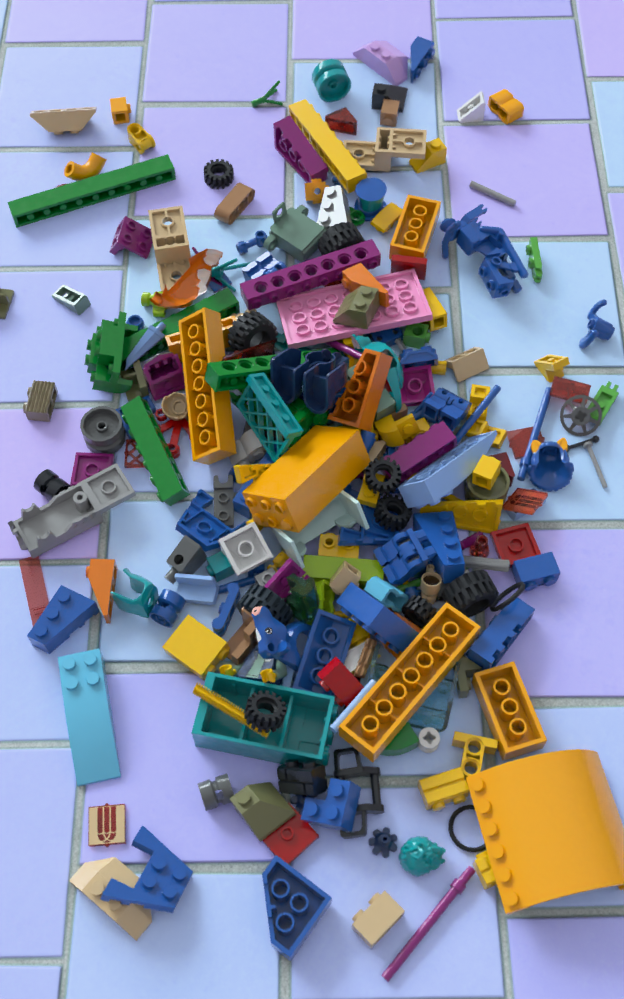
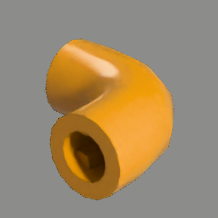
(89, 169)

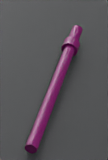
(457, 887)

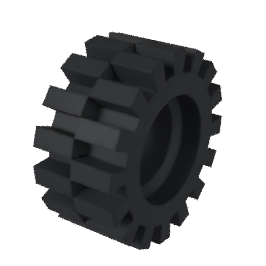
(218, 180)
(386, 465)
(389, 520)
(418, 611)
(261, 720)

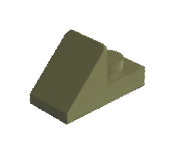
(466, 670)

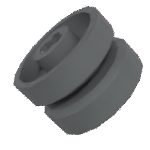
(103, 430)

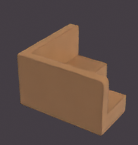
(244, 639)

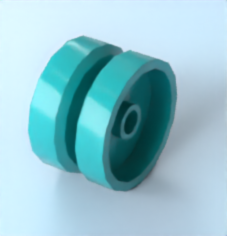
(331, 80)

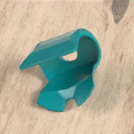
(140, 605)

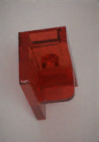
(566, 388)

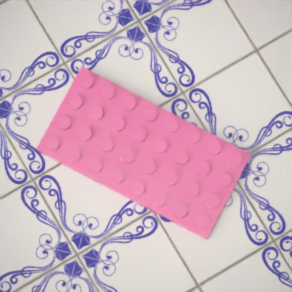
(310, 314)

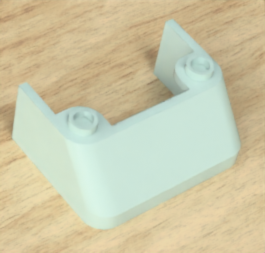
(341, 511)

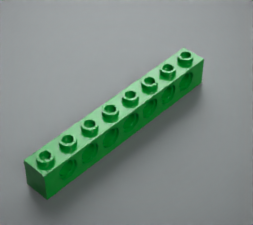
(233, 373)

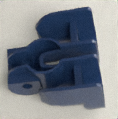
(320, 374)

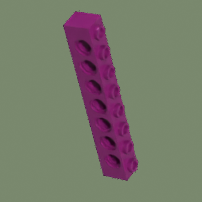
(308, 274)

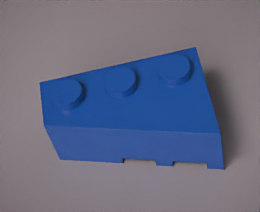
(61, 618)

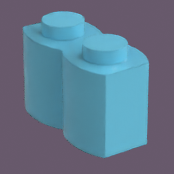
(386, 593)

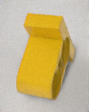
(471, 759)

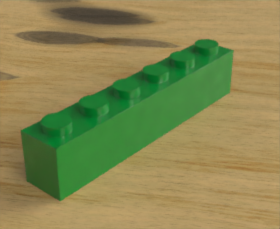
(155, 451)

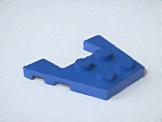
(202, 525)
(373, 536)
(160, 881)

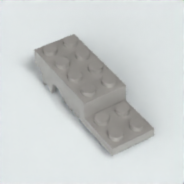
(71, 511)

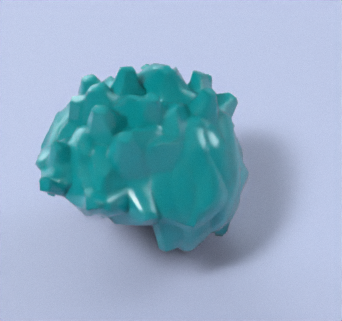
(420, 856)

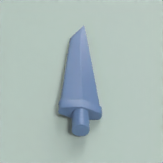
(148, 340)

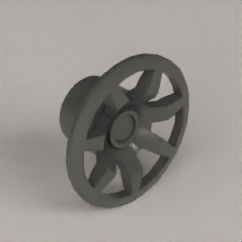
(580, 415)

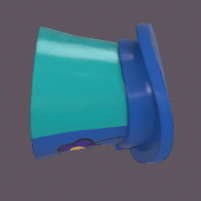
(370, 197)

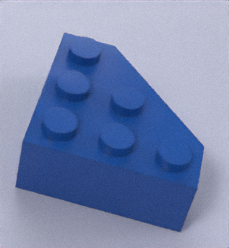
(376, 618)
(292, 906)

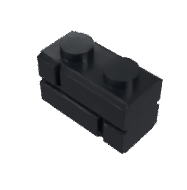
(302, 778)

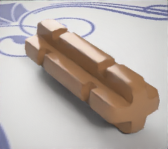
(365, 658)

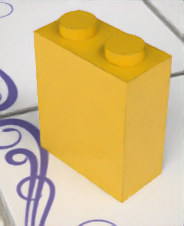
(196, 647)

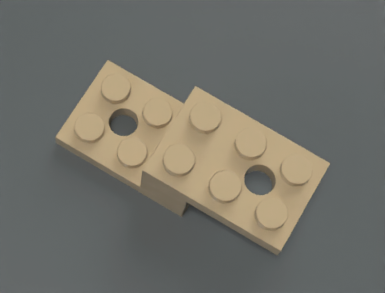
(388, 144)
(170, 244)

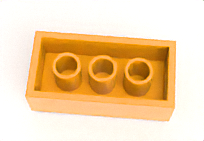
(415, 227)
(508, 711)

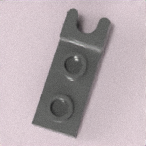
(224, 500)

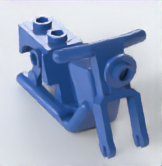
(492, 244)

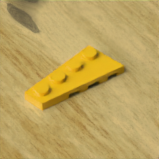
(471, 514)

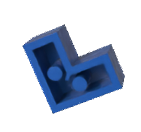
(337, 810)

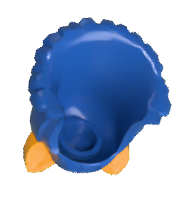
(550, 465)

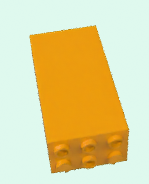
(306, 478)

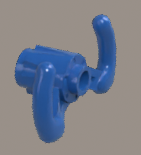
(596, 326)

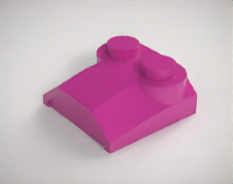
(416, 385)

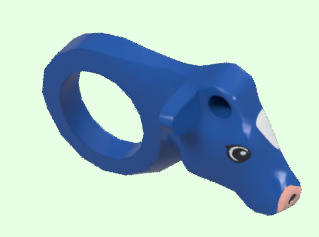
(276, 639)

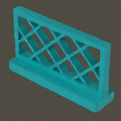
(275, 410)

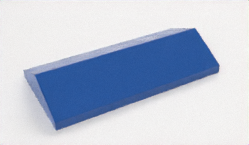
(327, 639)

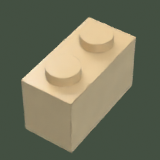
(377, 918)

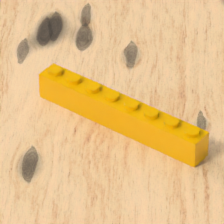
(327, 145)

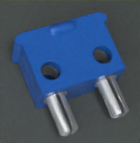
(389, 337)

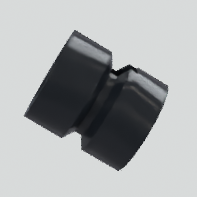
(49, 484)

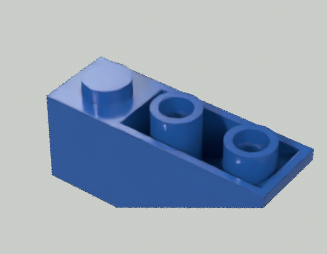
(420, 53)

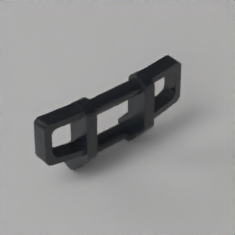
(359, 771)

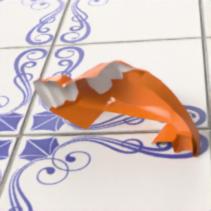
(191, 283)

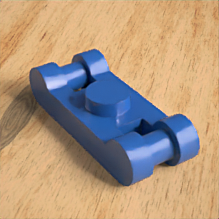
(226, 610)

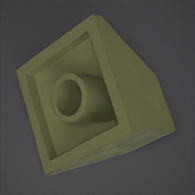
(262, 808)

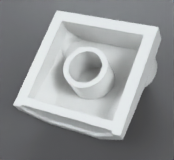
(245, 549)

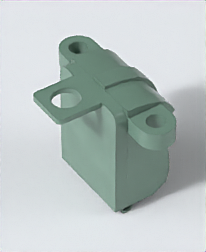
(294, 232)

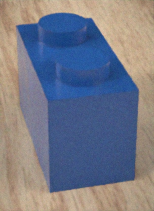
(536, 570)

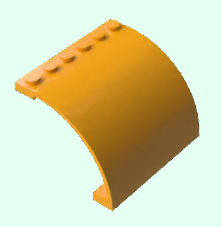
(549, 827)

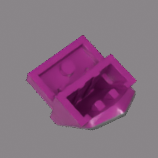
(164, 375)

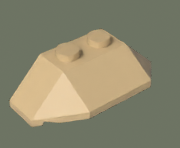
(63, 119)
(92, 881)

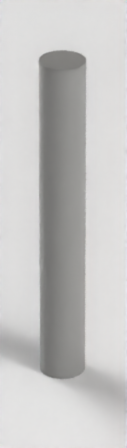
(492, 193)

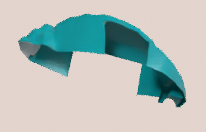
(395, 375)

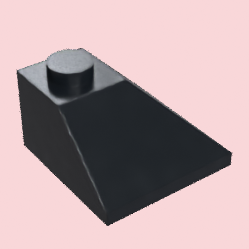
(390, 92)

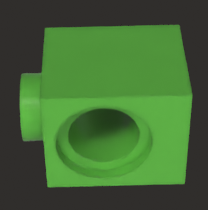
(416, 335)

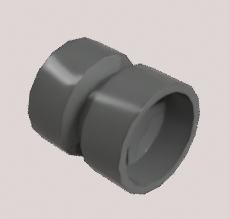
(210, 798)

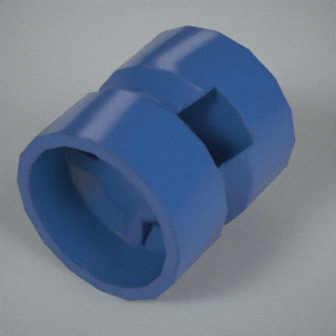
(167, 608)

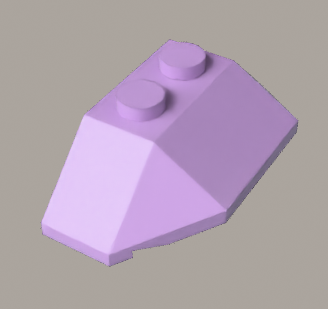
(384, 60)

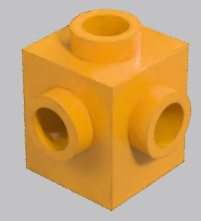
(309, 190)

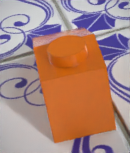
(360, 276)
(102, 576)

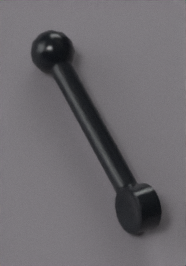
(595, 439)

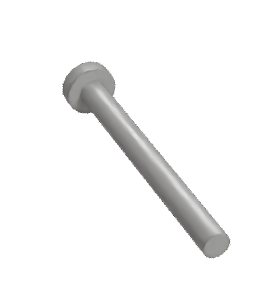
(588, 445)

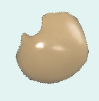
(175, 406)

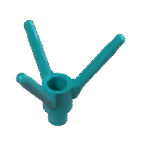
(217, 271)

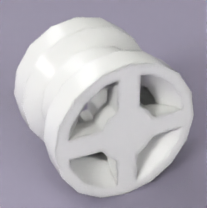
(428, 745)

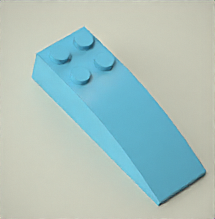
(89, 717)

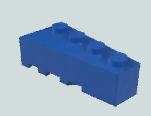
(444, 538)
(500, 634)

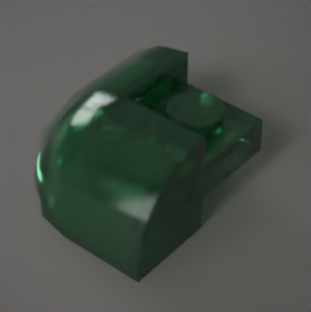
(303, 598)

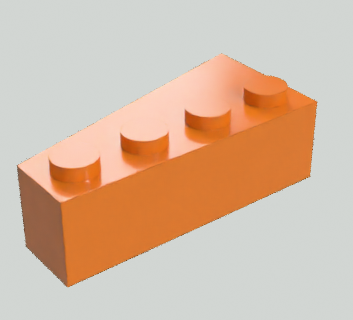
(363, 391)

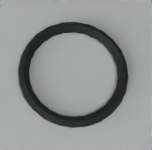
(520, 584)
(451, 832)

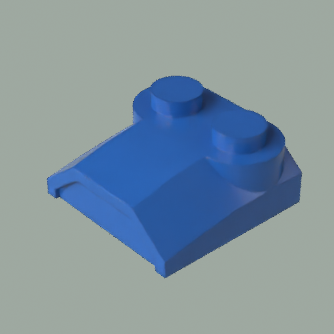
(415, 358)

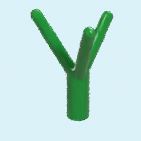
(263, 99)

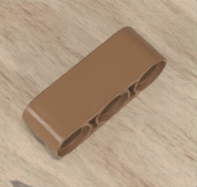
(234, 203)

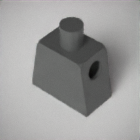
(185, 559)

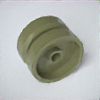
(498, 491)

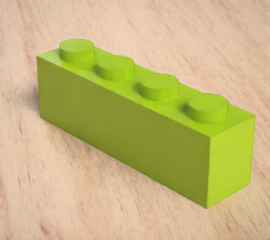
(325, 567)

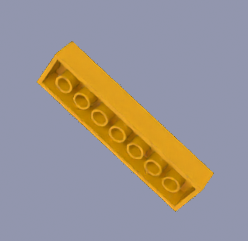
(208, 410)
(409, 682)

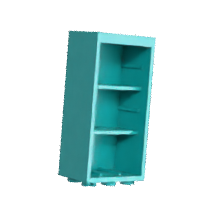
(301, 736)

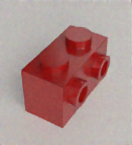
(340, 681)

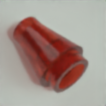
(480, 547)

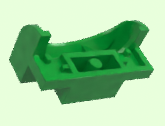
(106, 350)

